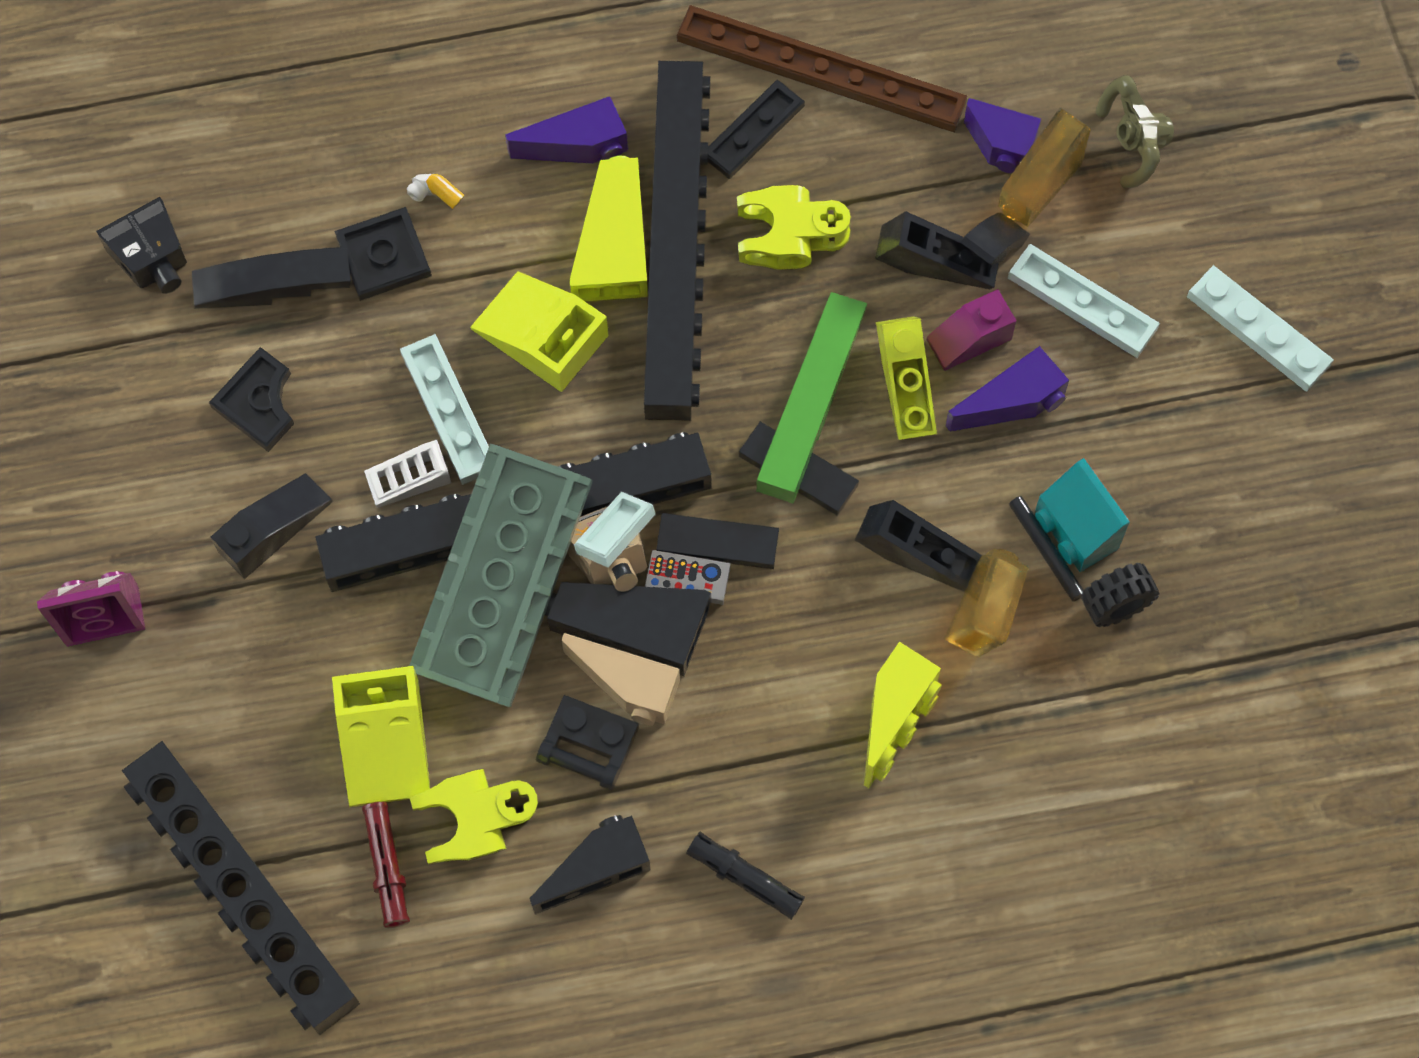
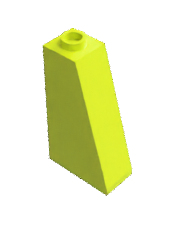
(611, 244)

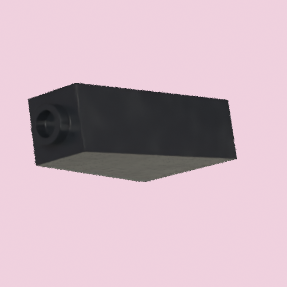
(640, 621)

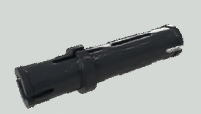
(738, 871)

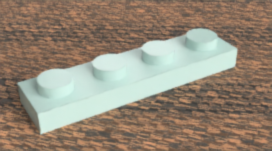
(1083, 300)
(1260, 328)
(447, 406)

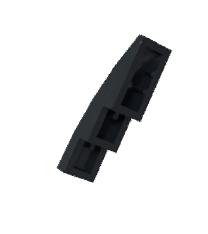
(270, 276)

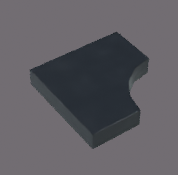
(254, 399)

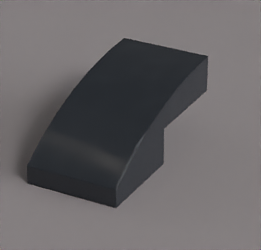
(995, 238)

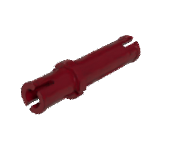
(393, 907)

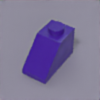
(1001, 133)

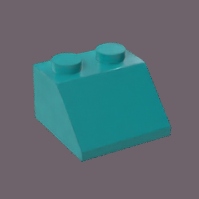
(1082, 517)

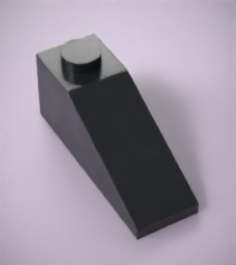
(932, 252)
(269, 524)
(917, 544)
(601, 860)

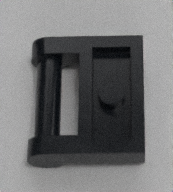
(594, 731)

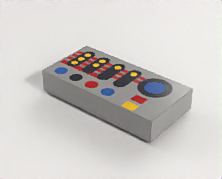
(688, 572)

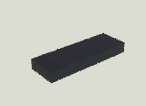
(754, 128)
(822, 480)
(718, 540)

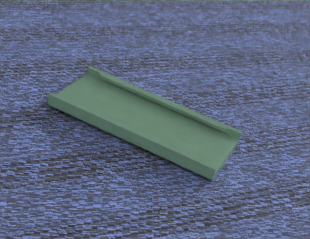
(500, 575)

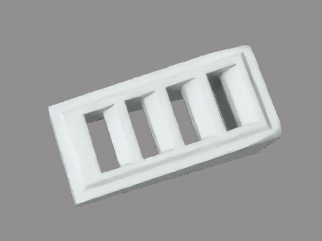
(426, 481)

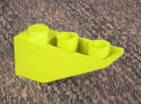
(907, 376)

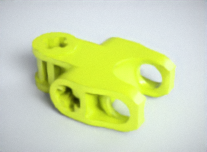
(795, 224)
(479, 814)

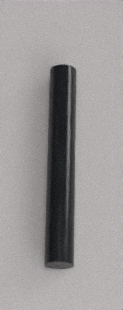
(1046, 548)

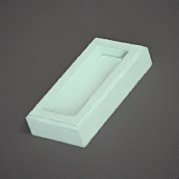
(614, 529)

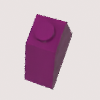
(973, 330)

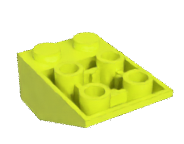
(543, 328)
(902, 691)
(381, 735)

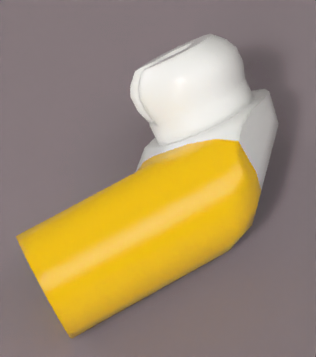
(434, 185)

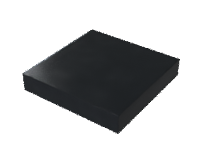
(383, 253)

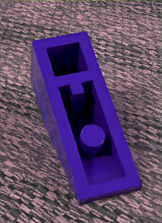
(574, 136)
(1013, 395)

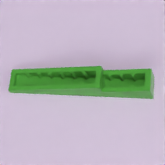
(811, 398)

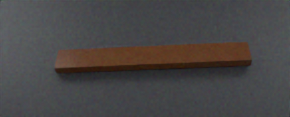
(822, 68)

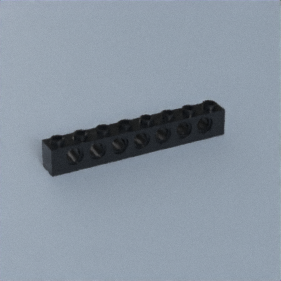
(160, 770)

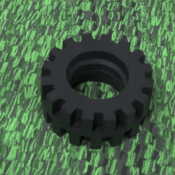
(1120, 594)

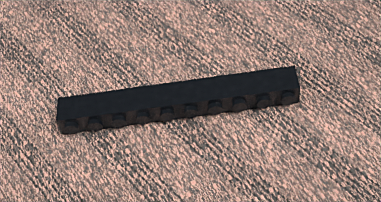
(674, 242)
(427, 533)

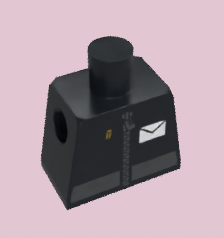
(146, 246)

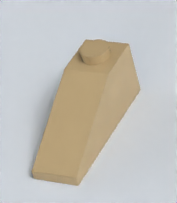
(633, 682)

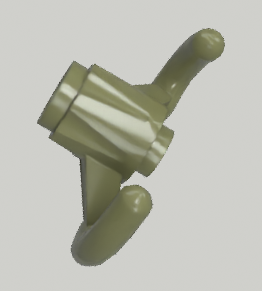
(1137, 129)

